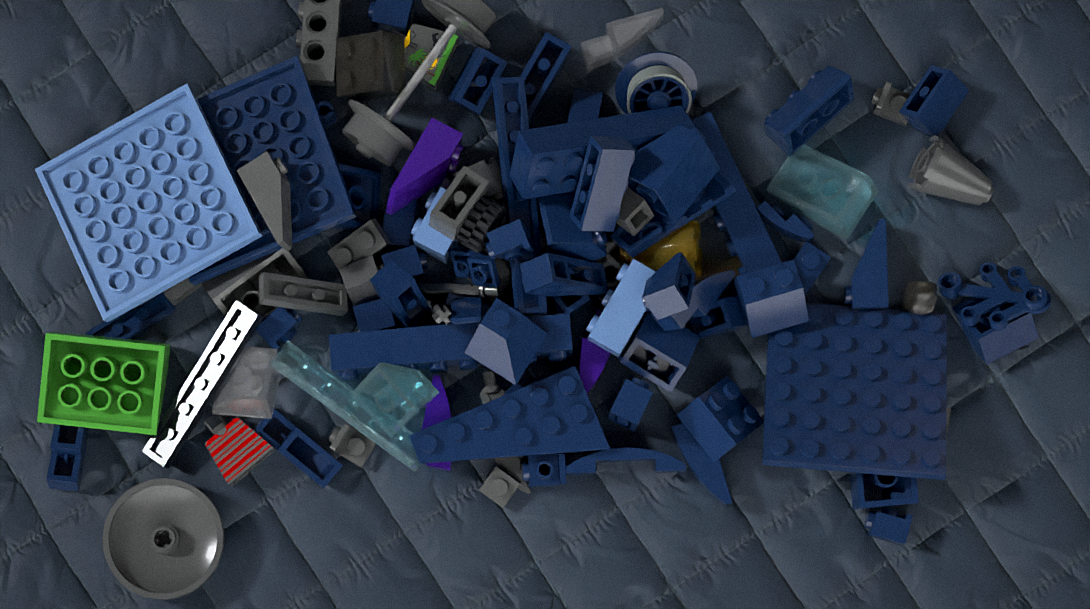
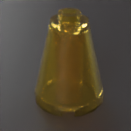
(682, 240)

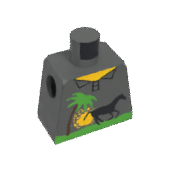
(418, 45)

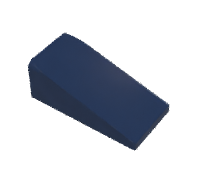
(466, 310)

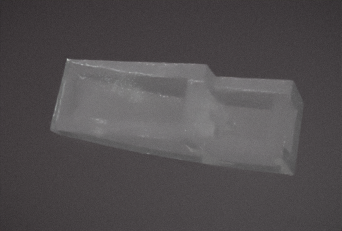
(620, 38)

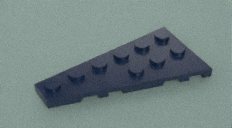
(528, 422)

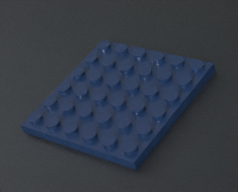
(279, 116)
(858, 393)

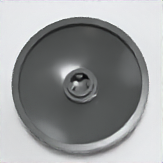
(163, 539)

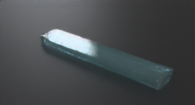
(338, 398)

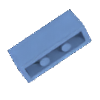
(622, 309)

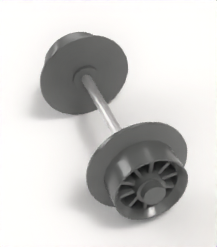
(375, 133)

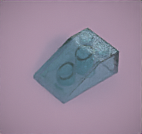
(824, 190)

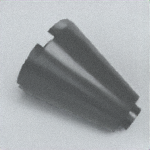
(949, 174)

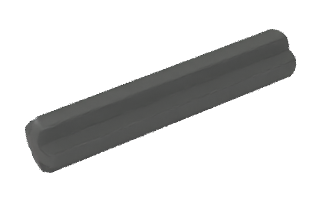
(440, 312)

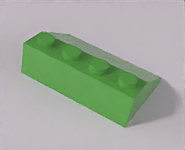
(103, 382)

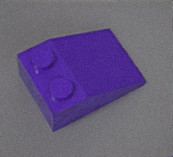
(427, 165)

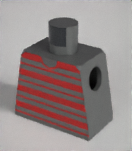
(235, 447)

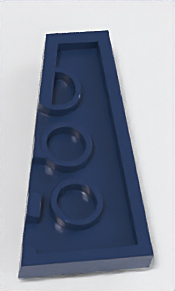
(661, 226)

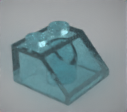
(394, 395)

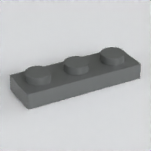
(302, 294)

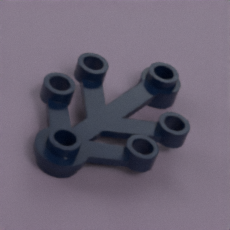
(1031, 300)

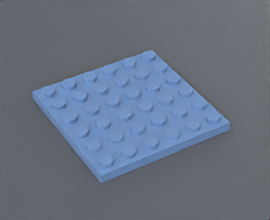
(148, 203)

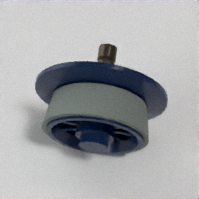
(655, 82)

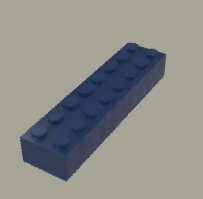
(432, 347)

